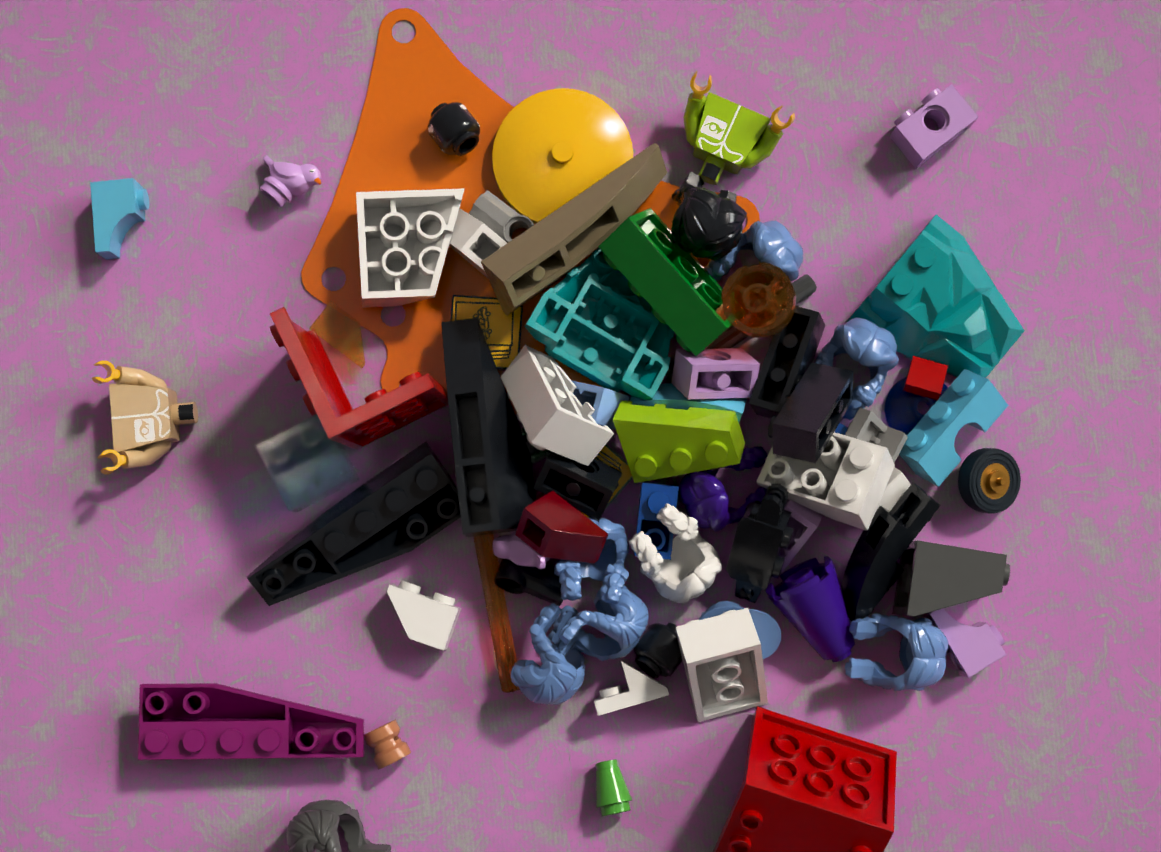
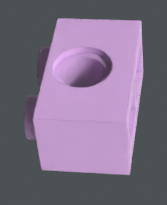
(949, 112)
(715, 373)

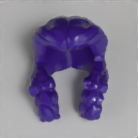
(706, 496)

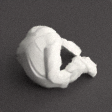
(691, 563)

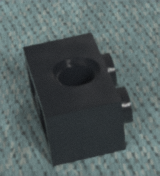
(580, 485)

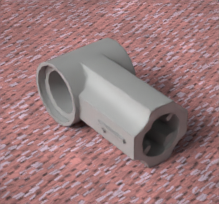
(498, 216)

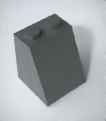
(946, 576)

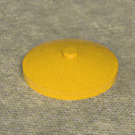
(556, 149)

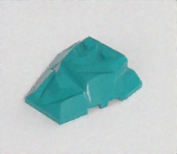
(943, 304)
(603, 329)

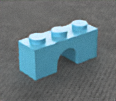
(931, 442)

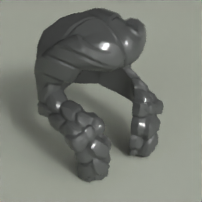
(316, 829)

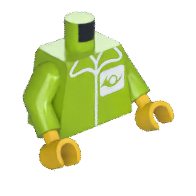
(728, 133)

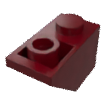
(560, 530)

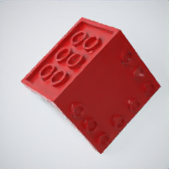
(327, 398)
(810, 791)

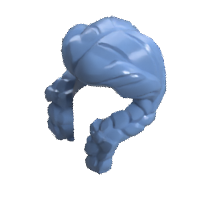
(770, 243)
(870, 347)
(608, 568)
(619, 622)
(920, 652)
(558, 675)

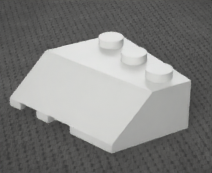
(404, 243)

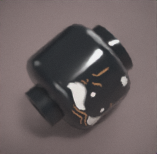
(454, 128)

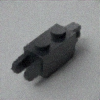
(758, 543)

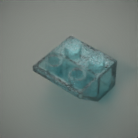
(307, 464)

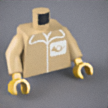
(142, 417)

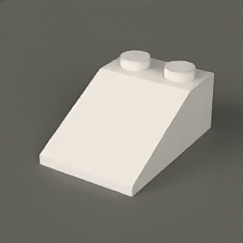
(723, 664)

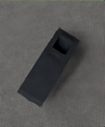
(874, 559)

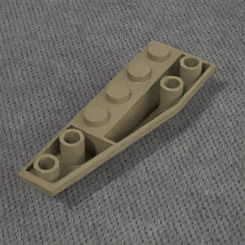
(572, 231)

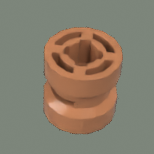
(387, 744)

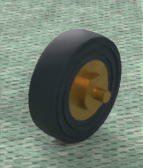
(989, 480)

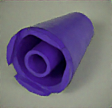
(815, 607)

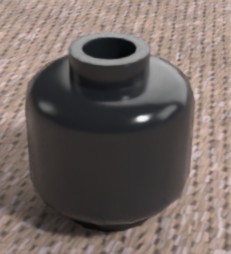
(658, 650)

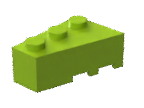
(676, 441)

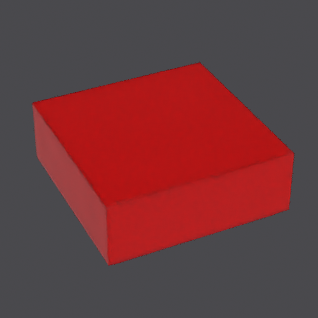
(925, 378)

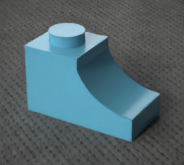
(116, 209)

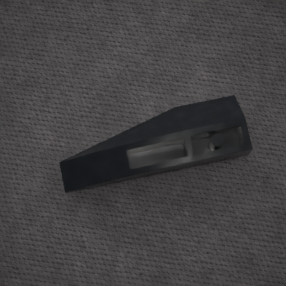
(487, 442)
(365, 528)

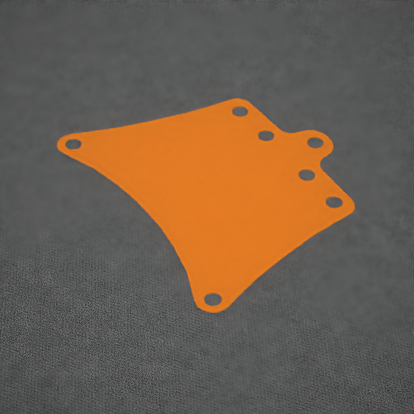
(397, 155)

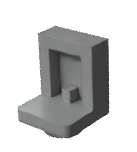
(870, 428)

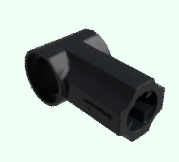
(531, 580)

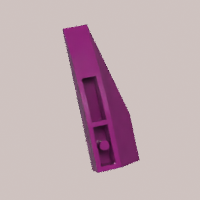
(239, 724)

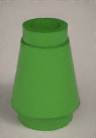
(611, 789)

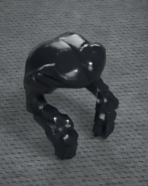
(705, 221)

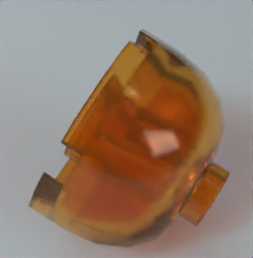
(759, 300)

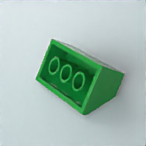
(668, 279)

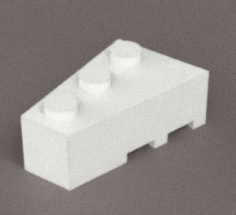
(551, 410)

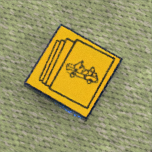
(500, 331)

